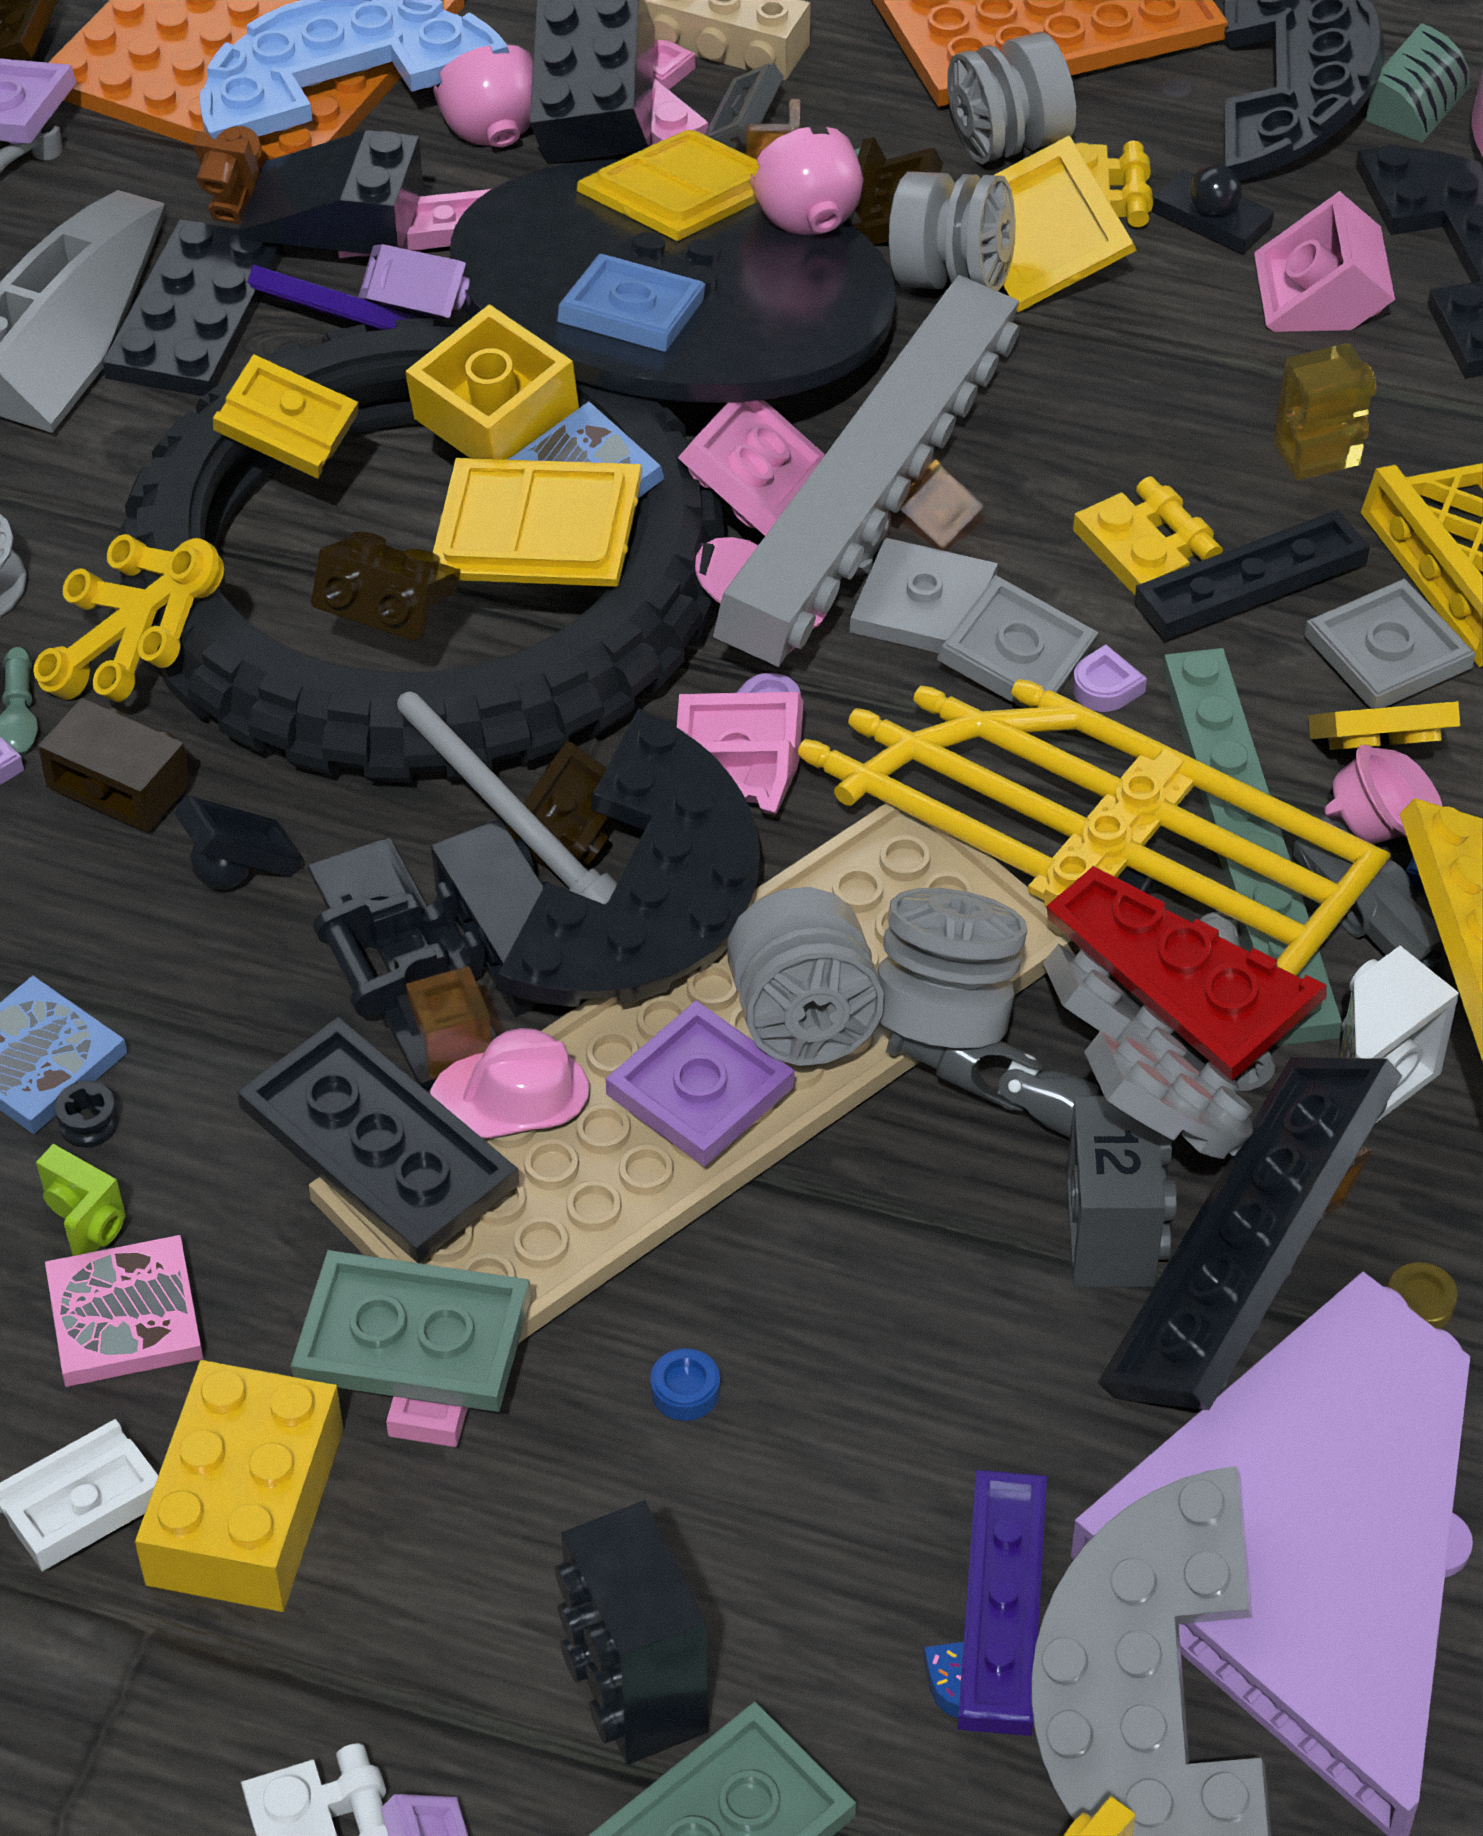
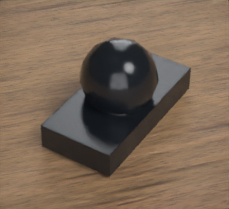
(1214, 207)
(232, 842)

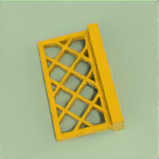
(1422, 541)

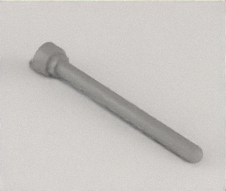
(504, 802)

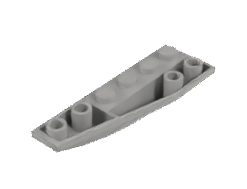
(69, 305)

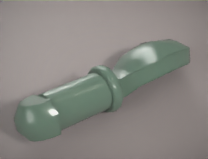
(17, 723)

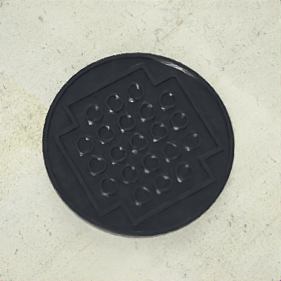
(774, 308)

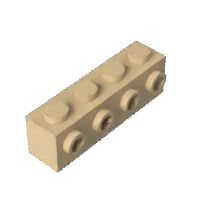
(736, 31)

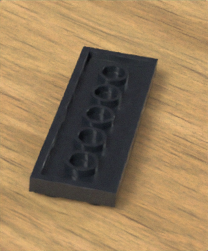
(1250, 1232)

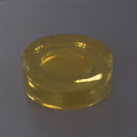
(1426, 1291)

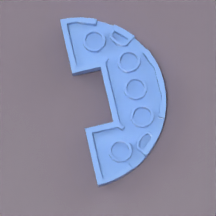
(319, 40)

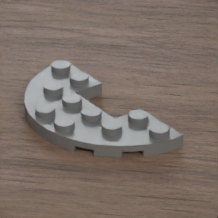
(1146, 1065)
(1112, 1664)

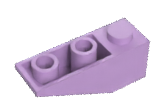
(414, 282)

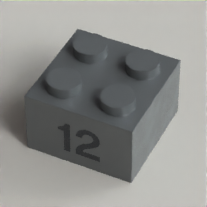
(1117, 1197)

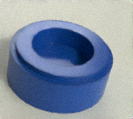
(685, 1384)

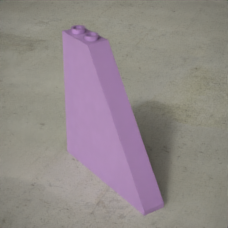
(1347, 1531)

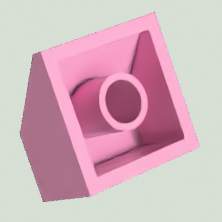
(1325, 270)

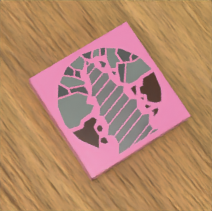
(123, 1310)

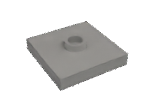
(918, 594)
(1015, 638)
(1389, 644)

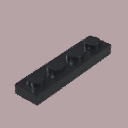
(1251, 574)

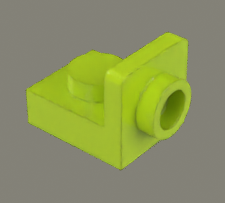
(83, 1197)

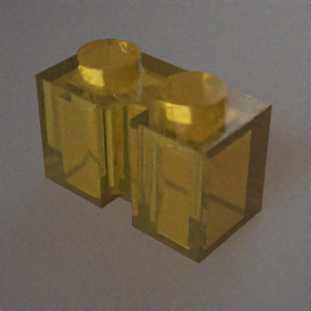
(1324, 410)

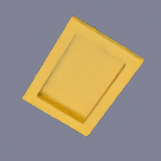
(676, 184)
(1061, 224)
(538, 521)

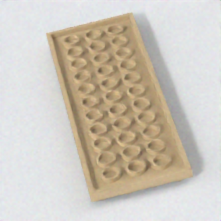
(616, 1188)

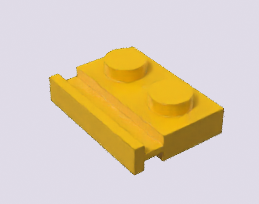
(285, 416)

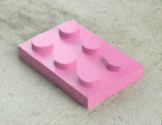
(752, 461)

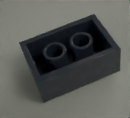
(592, 78)
(633, 1633)

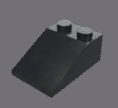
(338, 194)

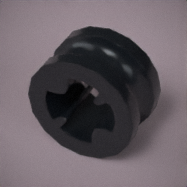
(74, 1126)

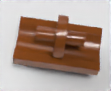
(228, 170)

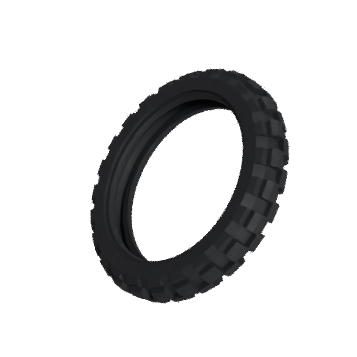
(499, 708)

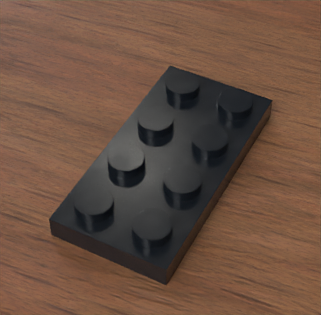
(191, 310)
(378, 1139)

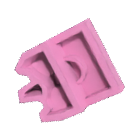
(751, 737)

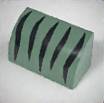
(1419, 84)

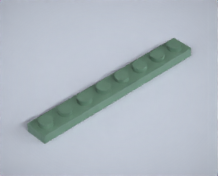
(1220, 737)

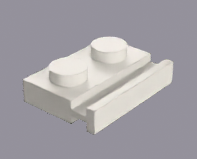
(77, 1494)

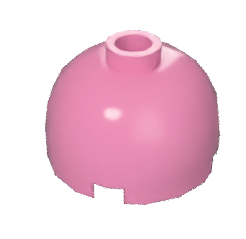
(487, 95)
(808, 181)

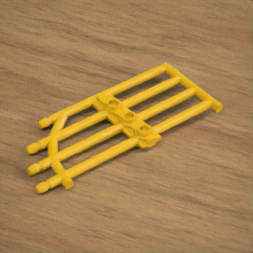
(1121, 822)

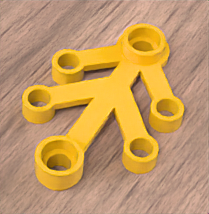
(186, 573)

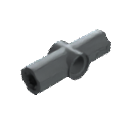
(1384, 910)

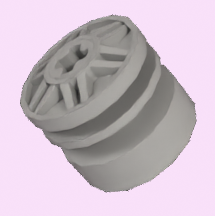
(1011, 97)
(951, 230)
(950, 967)
(804, 976)

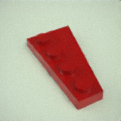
(1201, 985)

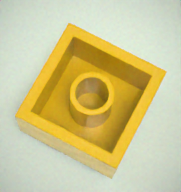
(492, 387)

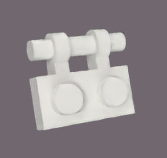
(298, 1805)

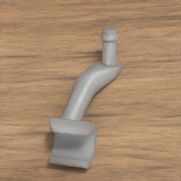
(43, 147)

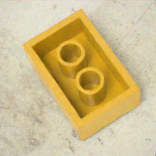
(240, 1486)

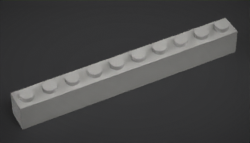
(867, 473)

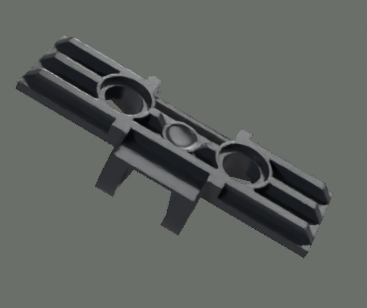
(380, 908)

